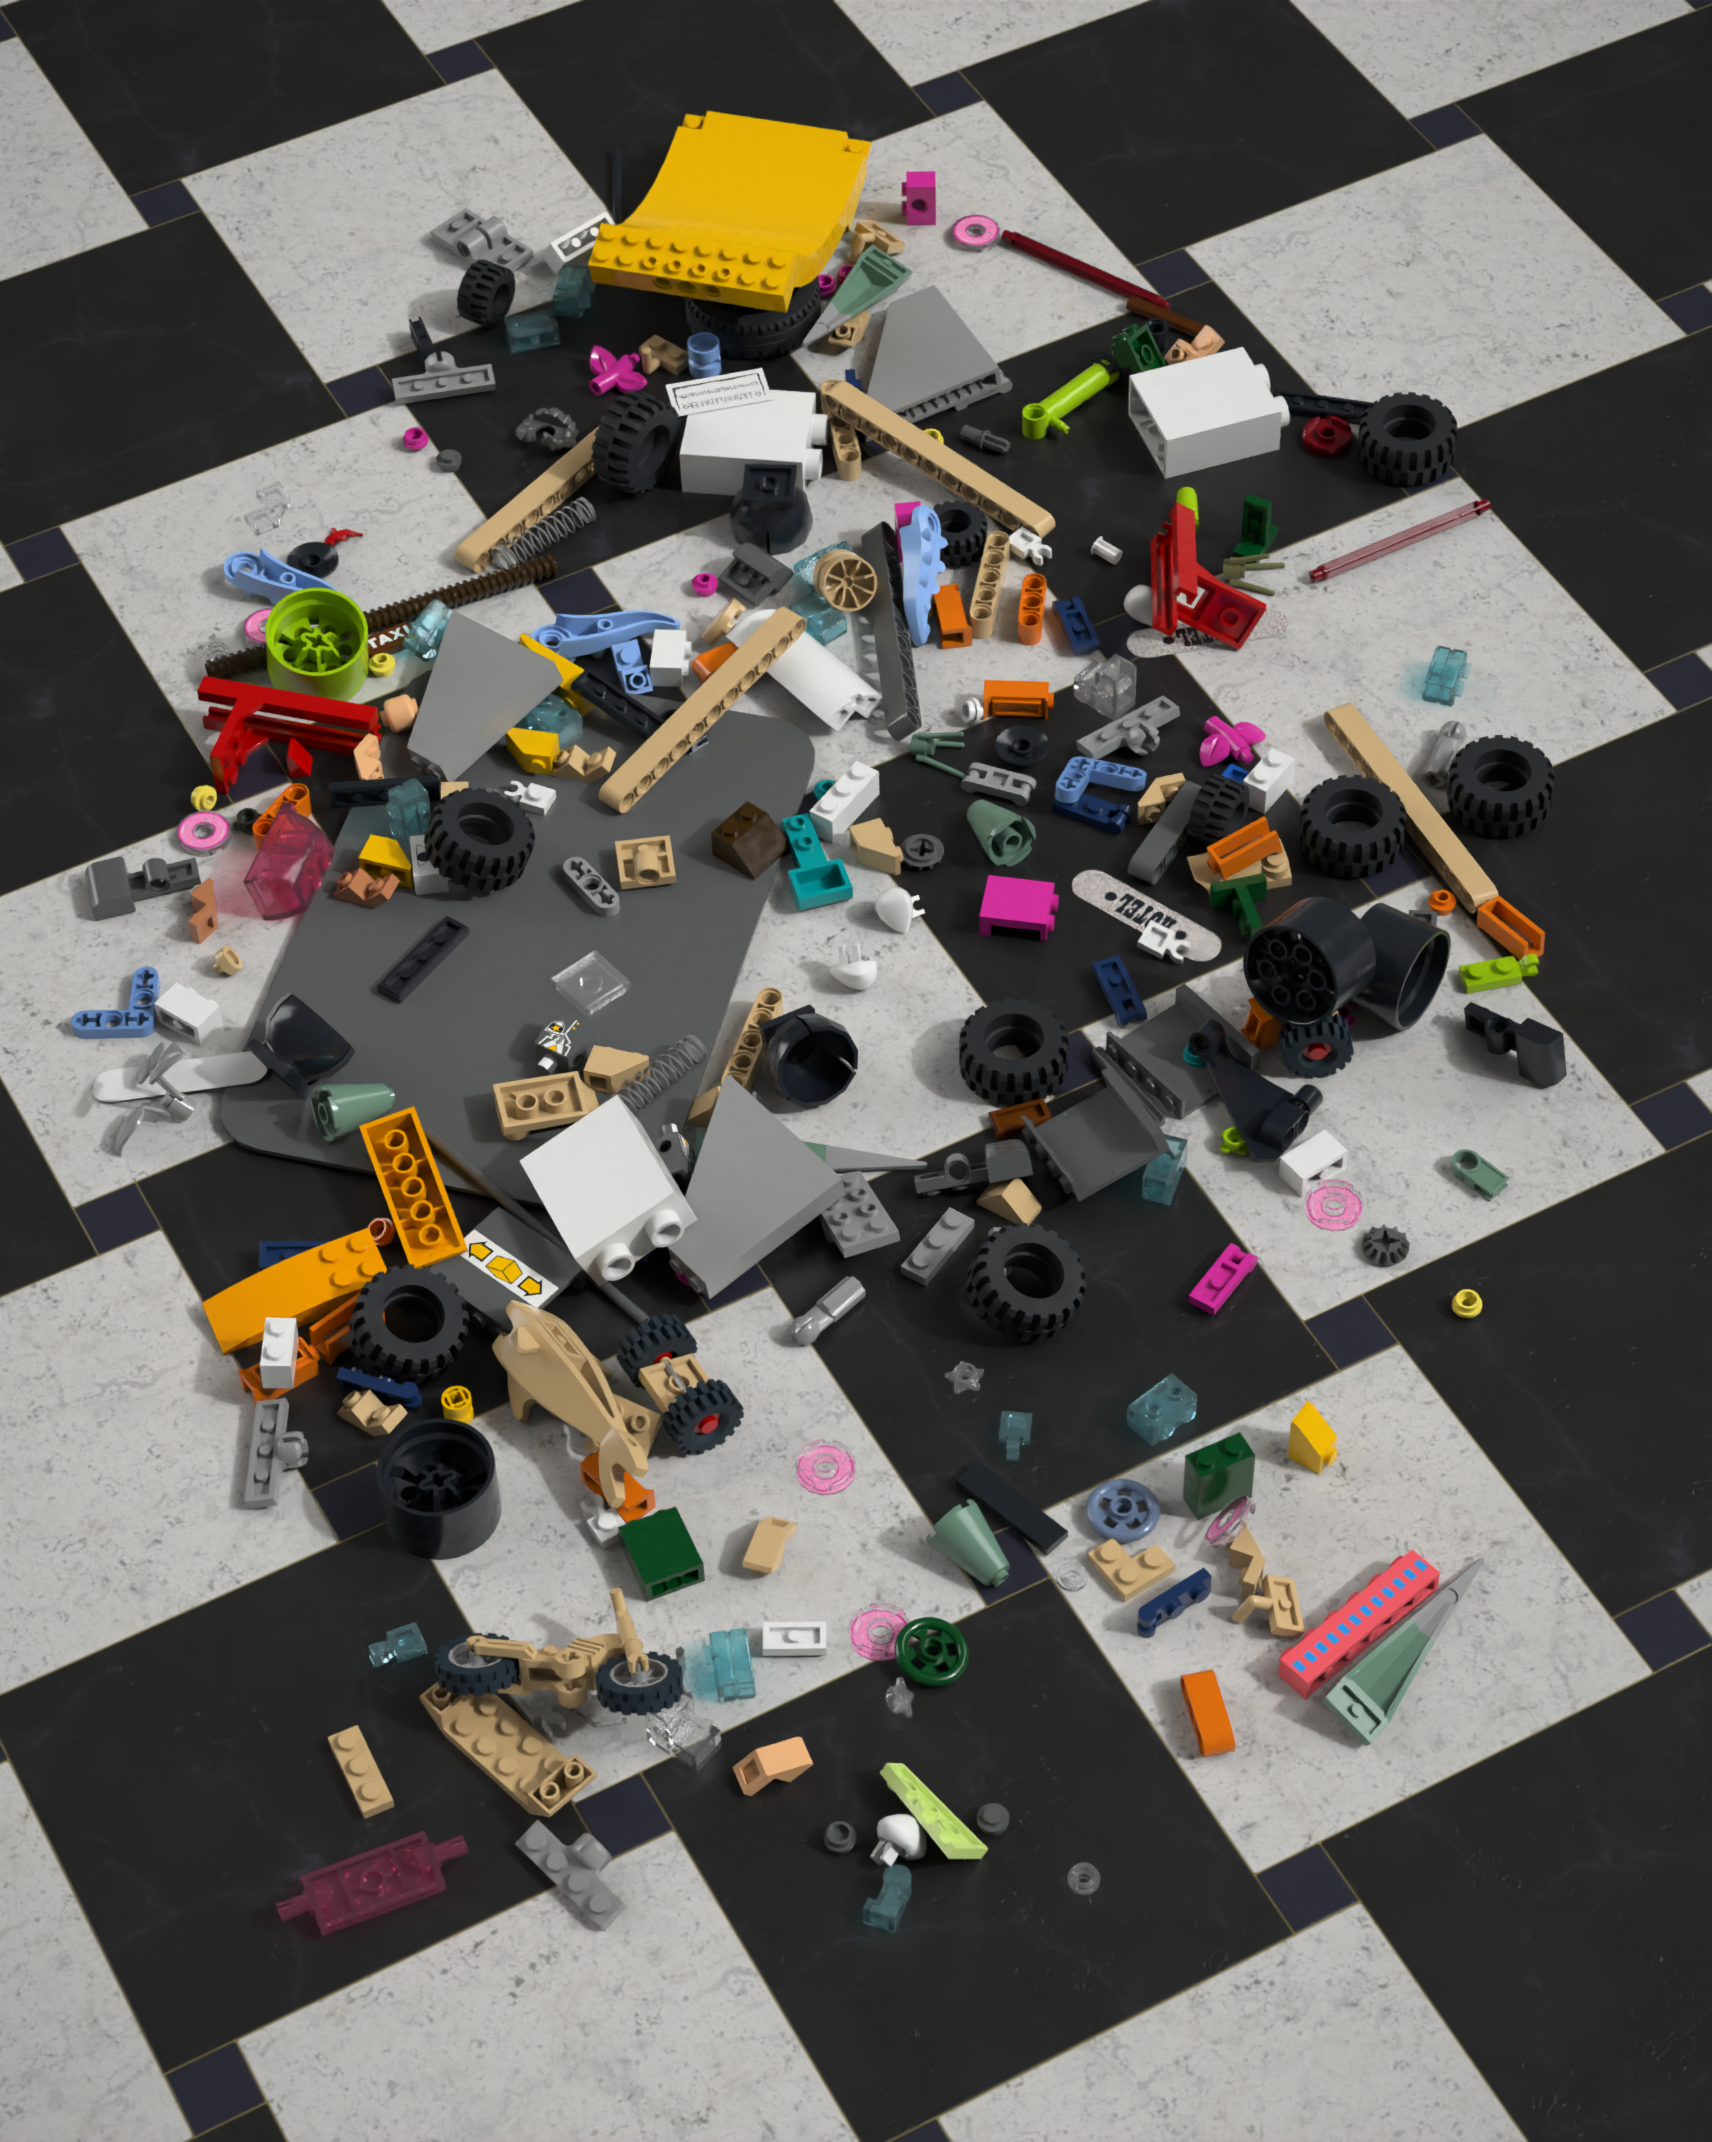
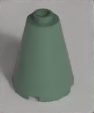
(1001, 832)
(345, 1107)
(970, 1544)

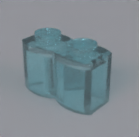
(823, 620)

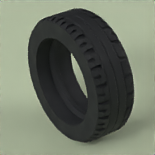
(758, 334)

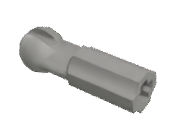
(1438, 765)
(827, 1310)

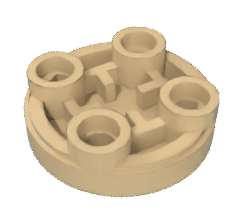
(722, 622)

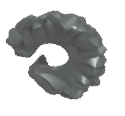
(552, 418)

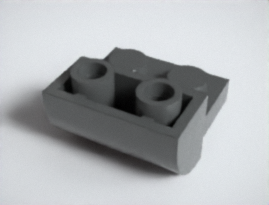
(754, 574)

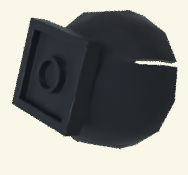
(771, 504)
(300, 1045)
(806, 1056)

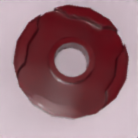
(1327, 446)

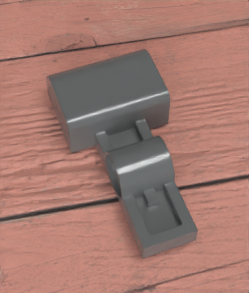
(115, 890)
(1003, 1162)

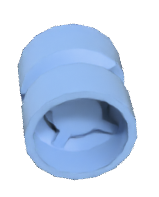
(704, 355)

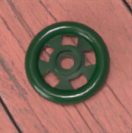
(949, 1636)

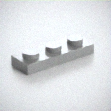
(937, 1246)

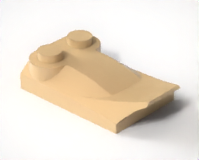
(1274, 866)
(542, 1103)

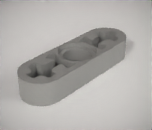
(592, 897)

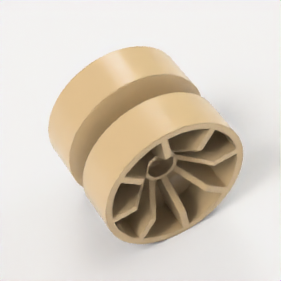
(845, 580)

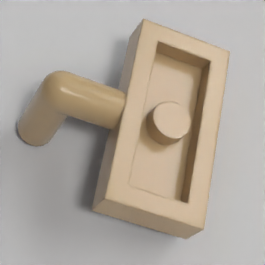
(874, 233)
(661, 353)
(1281, 1605)

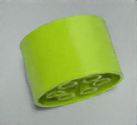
(337, 618)

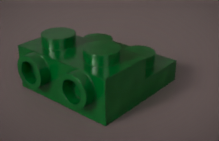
(1137, 349)

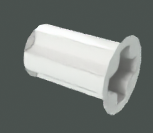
(1106, 551)

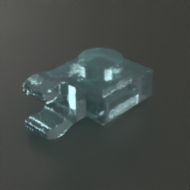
(1015, 1430)
(401, 1643)

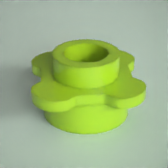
(1229, 1138)

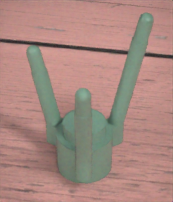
(924, 745)

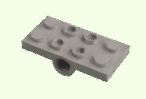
(481, 239)
(858, 1219)

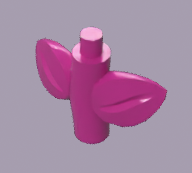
(614, 373)
(1228, 740)

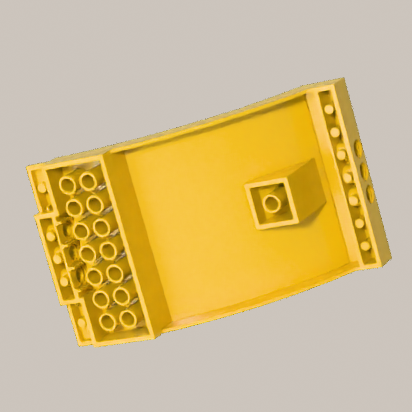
(737, 212)

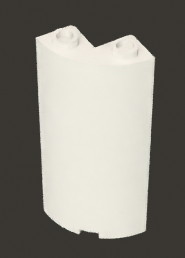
(814, 675)

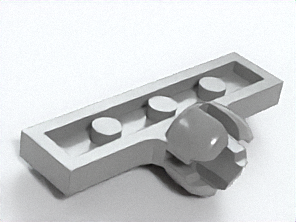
(443, 380)
(1133, 730)
(272, 1452)
(575, 1871)

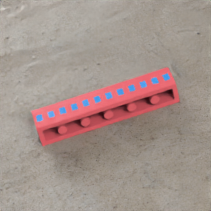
(1358, 1623)

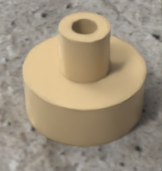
(227, 961)

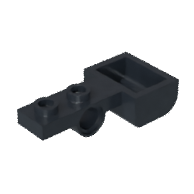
(1537, 1046)

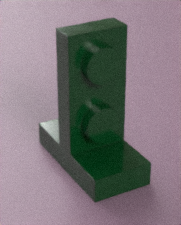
(1256, 528)
(1240, 895)

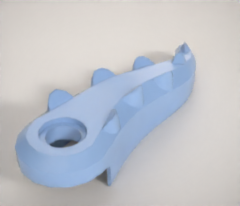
(921, 564)
(268, 576)
(594, 633)

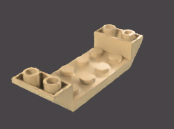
(508, 1749)

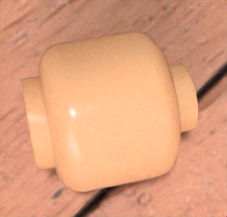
(399, 713)

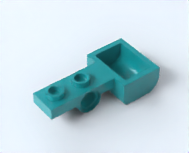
(815, 879)

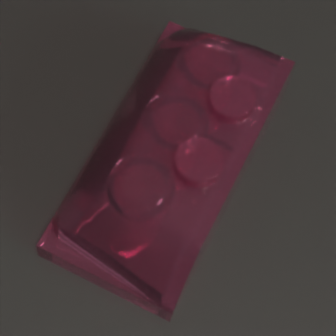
(288, 865)

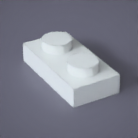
(794, 1638)

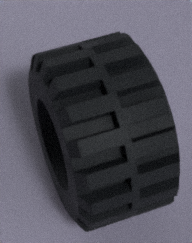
(486, 293)
(965, 532)
(1218, 809)

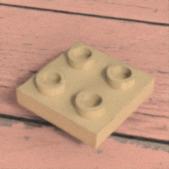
(645, 862)
(639, 1422)

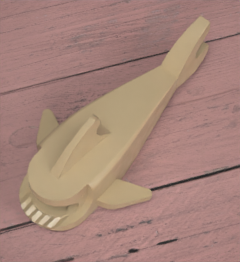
(558, 1371)

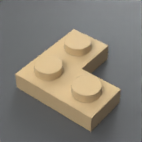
(1129, 1575)

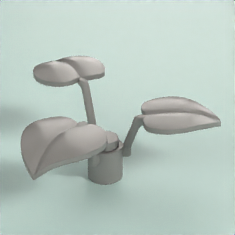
(174, 1101)

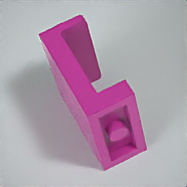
(1018, 905)

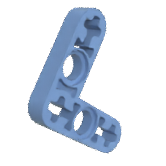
(1085, 770)
(133, 1016)

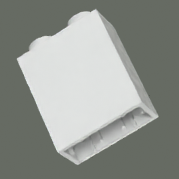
(1206, 412)
(763, 432)
(608, 1191)

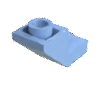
(630, 667)

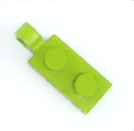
(1497, 973)

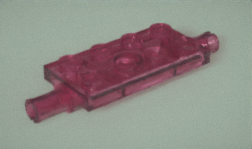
(373, 1882)

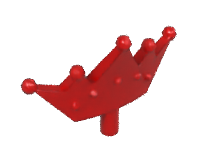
(340, 535)

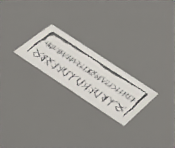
(719, 392)

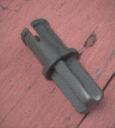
(984, 439)

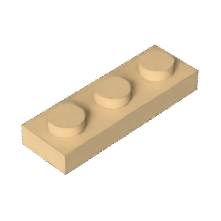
(361, 1771)

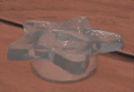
(965, 1370)
(899, 1698)

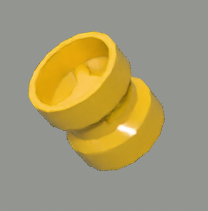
(457, 1404)

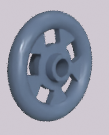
(1121, 1533)

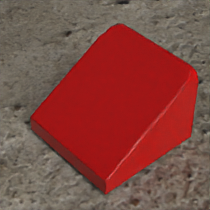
(298, 759)

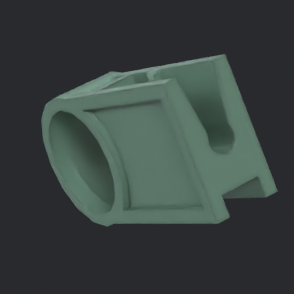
(1483, 1179)

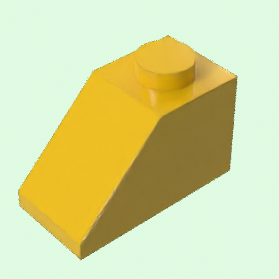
(533, 749)
(385, 857)
(1312, 1440)

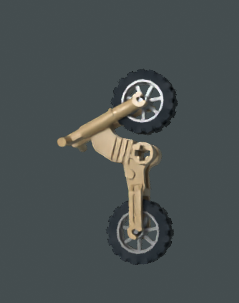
(611, 1662)

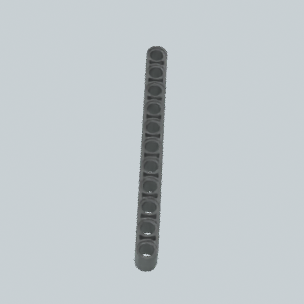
(892, 634)

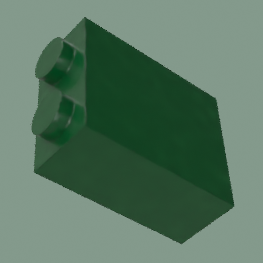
(1218, 1475)
(661, 1553)

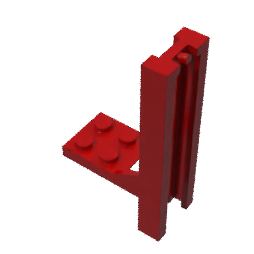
(1174, 570)
(245, 731)

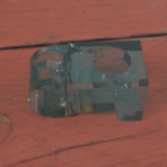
(891, 1903)

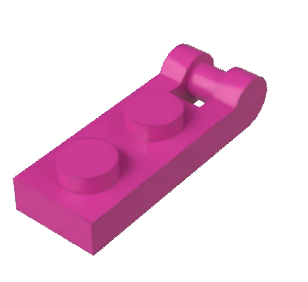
(1222, 1279)

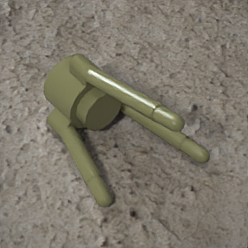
(1236, 568)

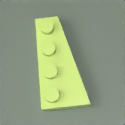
(932, 1814)

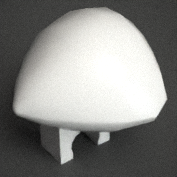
(1139, 604)
(896, 908)
(855, 972)
(899, 1836)

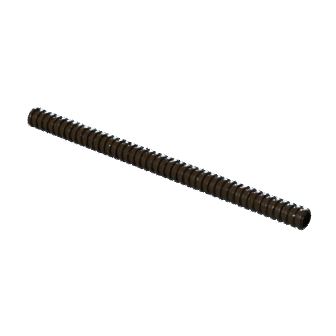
(406, 610)

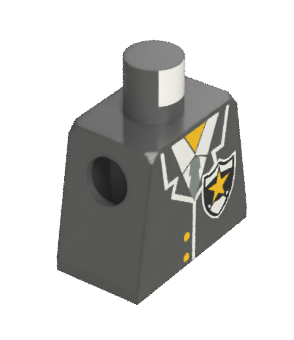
(564, 1044)
(676, 1154)

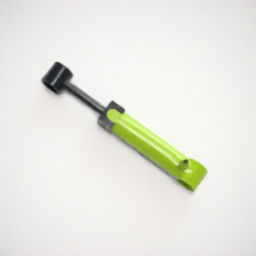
(1102, 373)

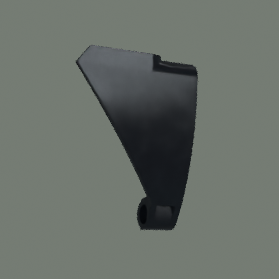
(1261, 1111)

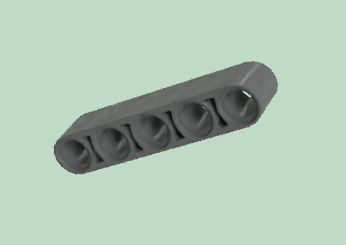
(1165, 837)

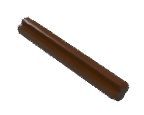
(1174, 320)

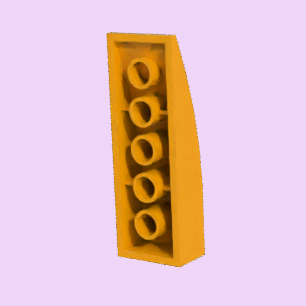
(413, 1188)
(297, 1288)

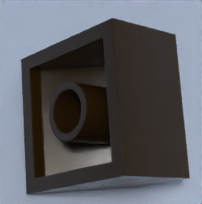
(749, 841)

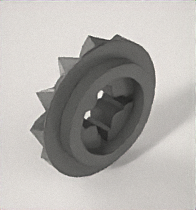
(913, 845)
(1375, 1250)

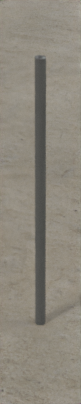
(526, 1218)

